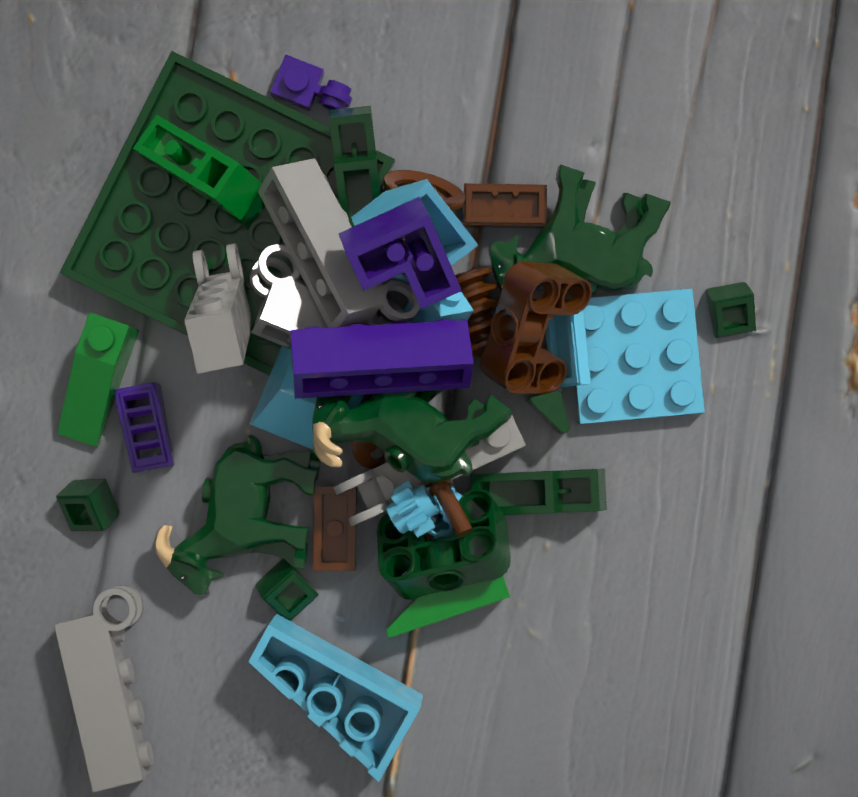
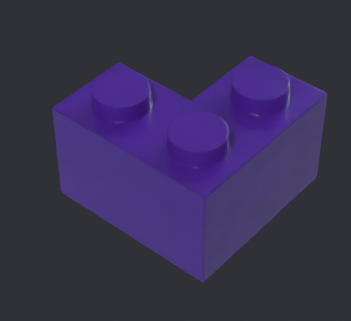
(401, 243)

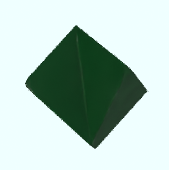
(88, 505)

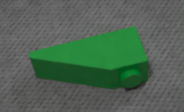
(199, 166)
(94, 376)
(444, 605)

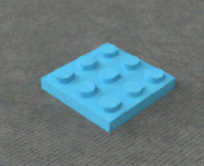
(641, 358)

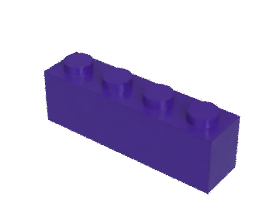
(381, 358)

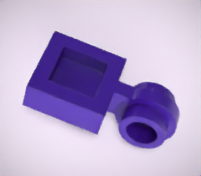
(300, 84)

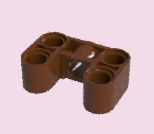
(527, 302)

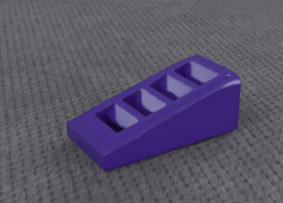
(126, 414)

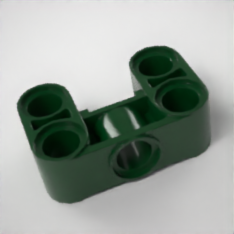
(448, 561)

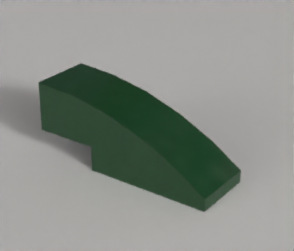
(354, 158)
(545, 491)

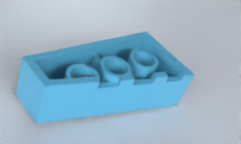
(339, 692)

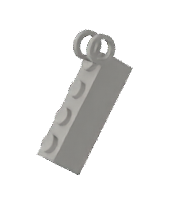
(309, 224)
(288, 301)
(219, 315)
(379, 482)
(103, 694)

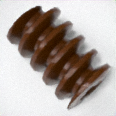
(476, 294)

